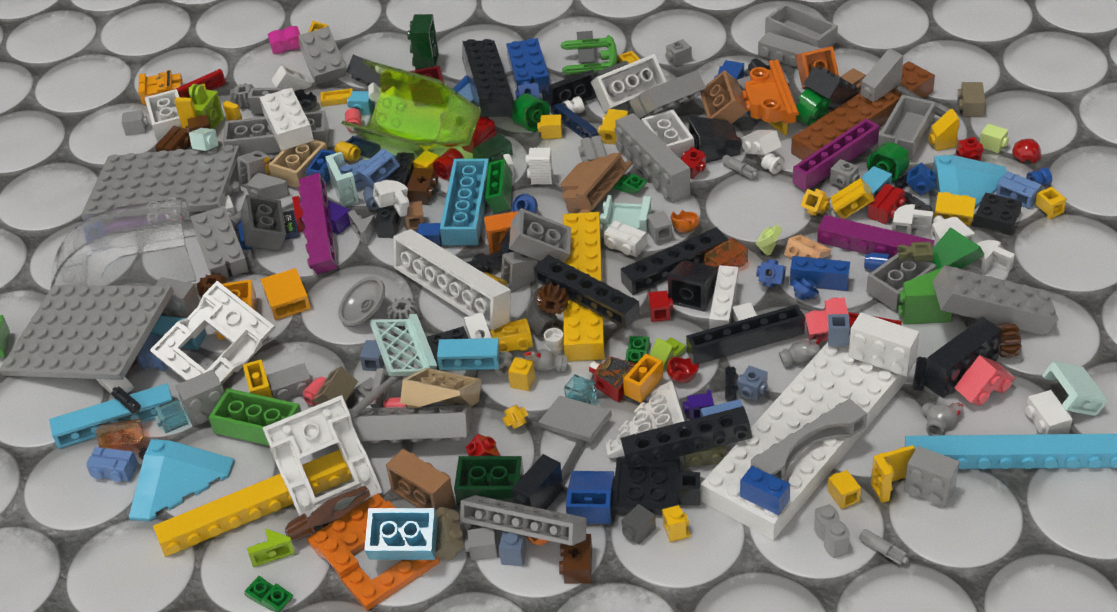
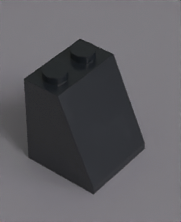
(714, 137)
(692, 284)

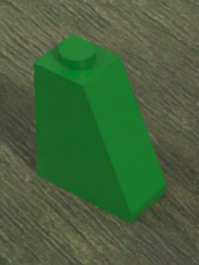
(955, 250)

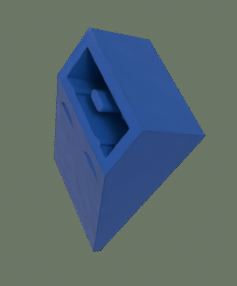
(591, 496)

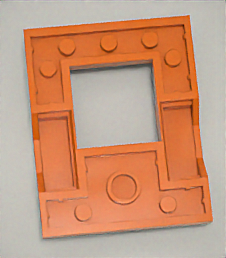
(346, 538)

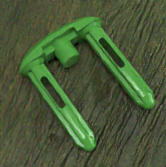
(610, 54)

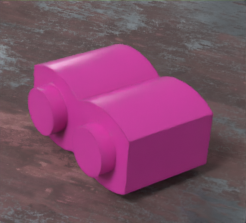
(284, 39)

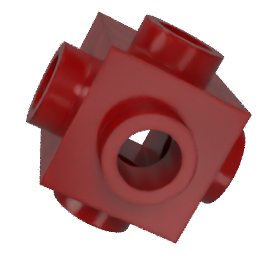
(970, 149)
(695, 160)
(482, 446)

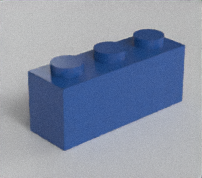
(823, 272)

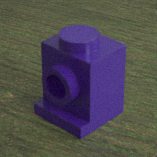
(696, 402)

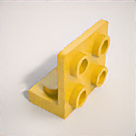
(888, 468)

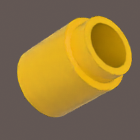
(350, 151)

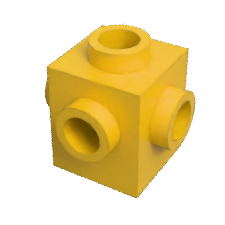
(815, 202)

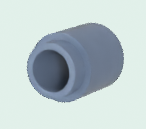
(369, 199)

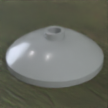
(362, 301)

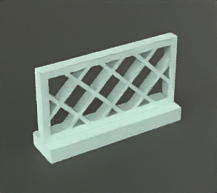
(417, 345)

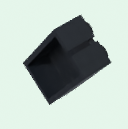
(953, 359)

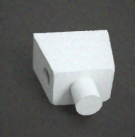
(941, 226)
(476, 323)

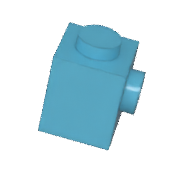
(361, 101)

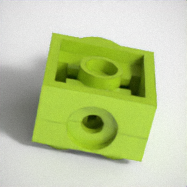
(207, 103)

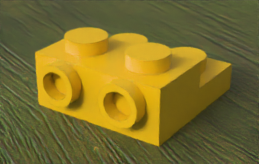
(513, 336)

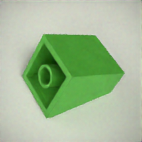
(920, 301)

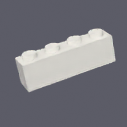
(724, 296)

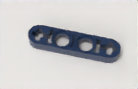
(574, 121)

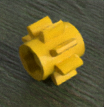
(515, 416)

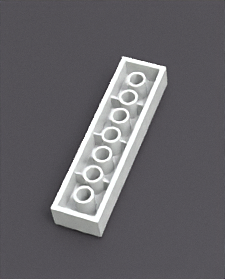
(451, 278)

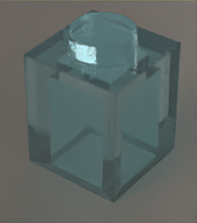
(581, 389)
(170, 416)

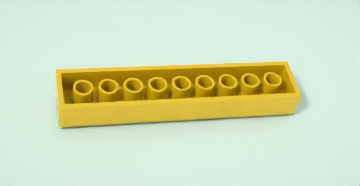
(581, 326)

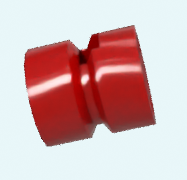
(444, 163)

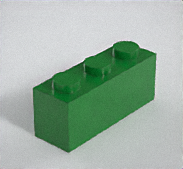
(499, 186)

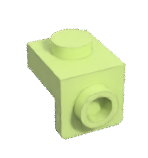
(767, 239)

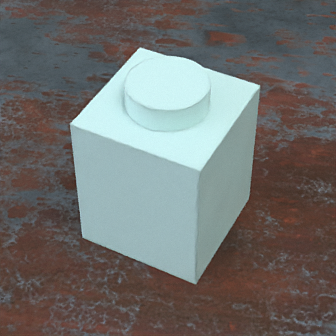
(203, 139)

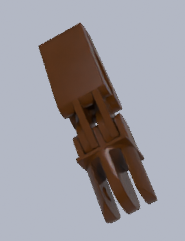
(303, 525)

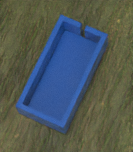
(527, 63)

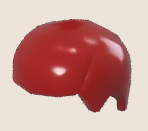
(1027, 150)
(681, 369)

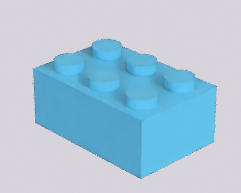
(401, 534)

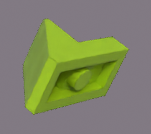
(667, 349)
(273, 549)

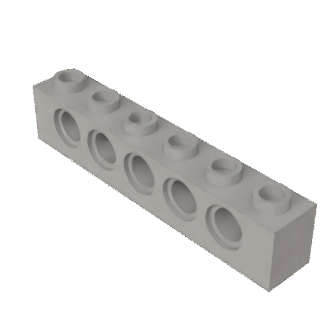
(523, 520)

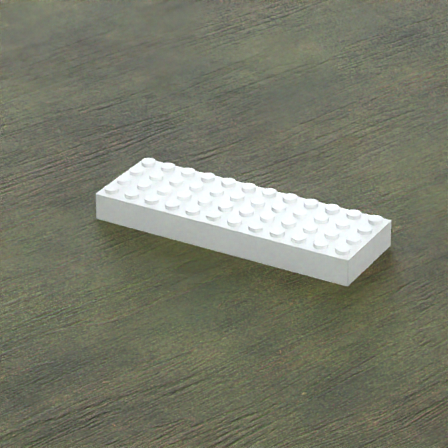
(816, 390)

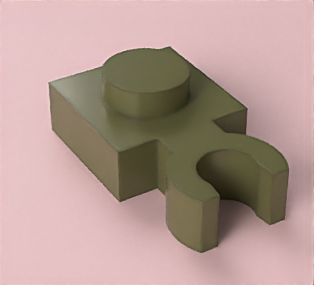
(917, 251)

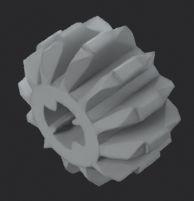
(240, 94)
(401, 309)

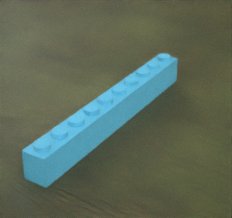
(1023, 450)

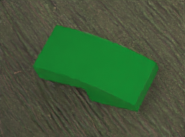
(630, 184)
(637, 348)
(268, 595)

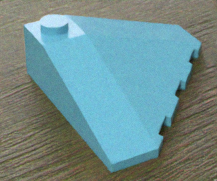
(966, 176)
(173, 472)

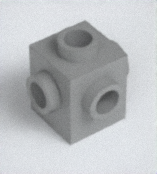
(844, 173)

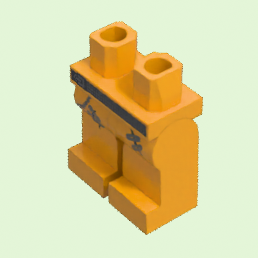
(158, 84)

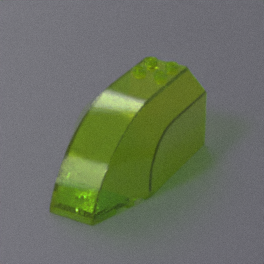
(418, 112)

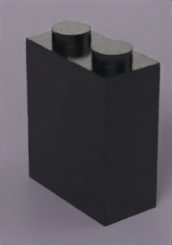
(540, 484)

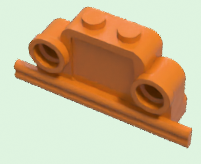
(769, 95)

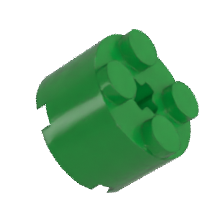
(811, 107)
(528, 111)
(890, 158)

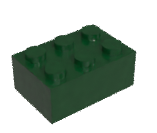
(423, 41)
(487, 477)

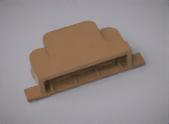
(592, 181)

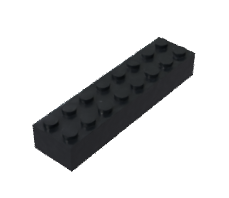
(487, 78)

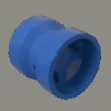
(1042, 176)

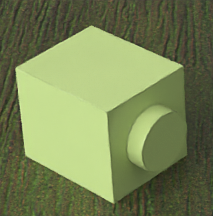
(994, 138)

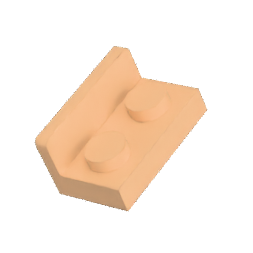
(805, 247)

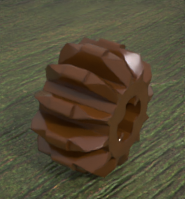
(208, 281)
(552, 299)
(1011, 341)

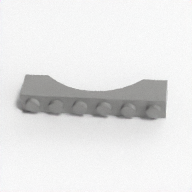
(839, 422)

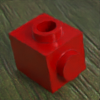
(659, 306)

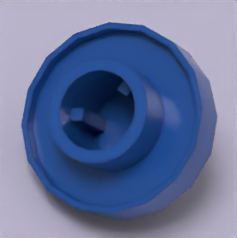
(525, 202)
(804, 288)

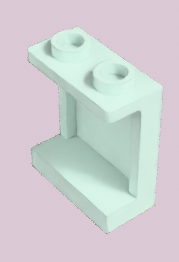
(343, 184)
(625, 213)
(1082, 391)

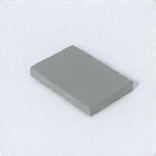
(575, 418)

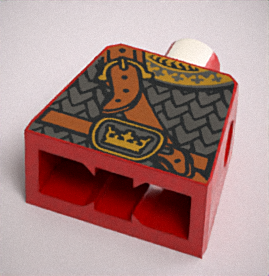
(610, 376)

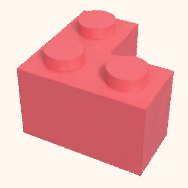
(817, 320)
(982, 379)

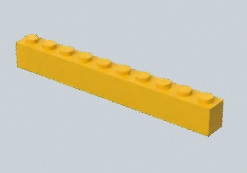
(246, 505)

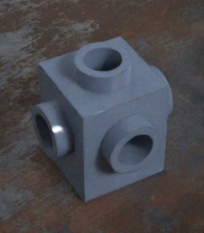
(752, 383)

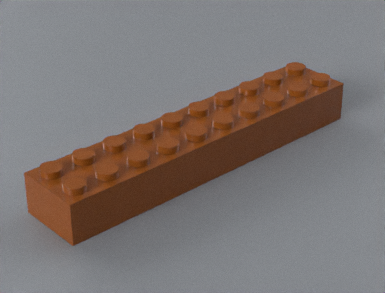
(857, 109)

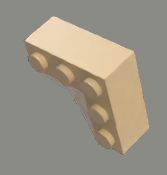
(436, 385)

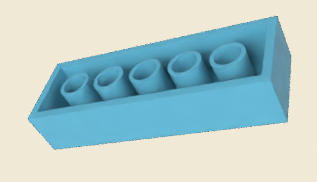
(464, 202)

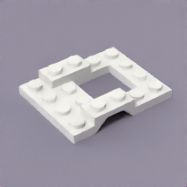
(227, 316)
(309, 433)

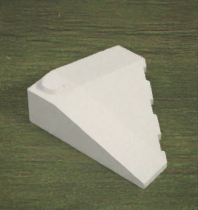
(661, 410)

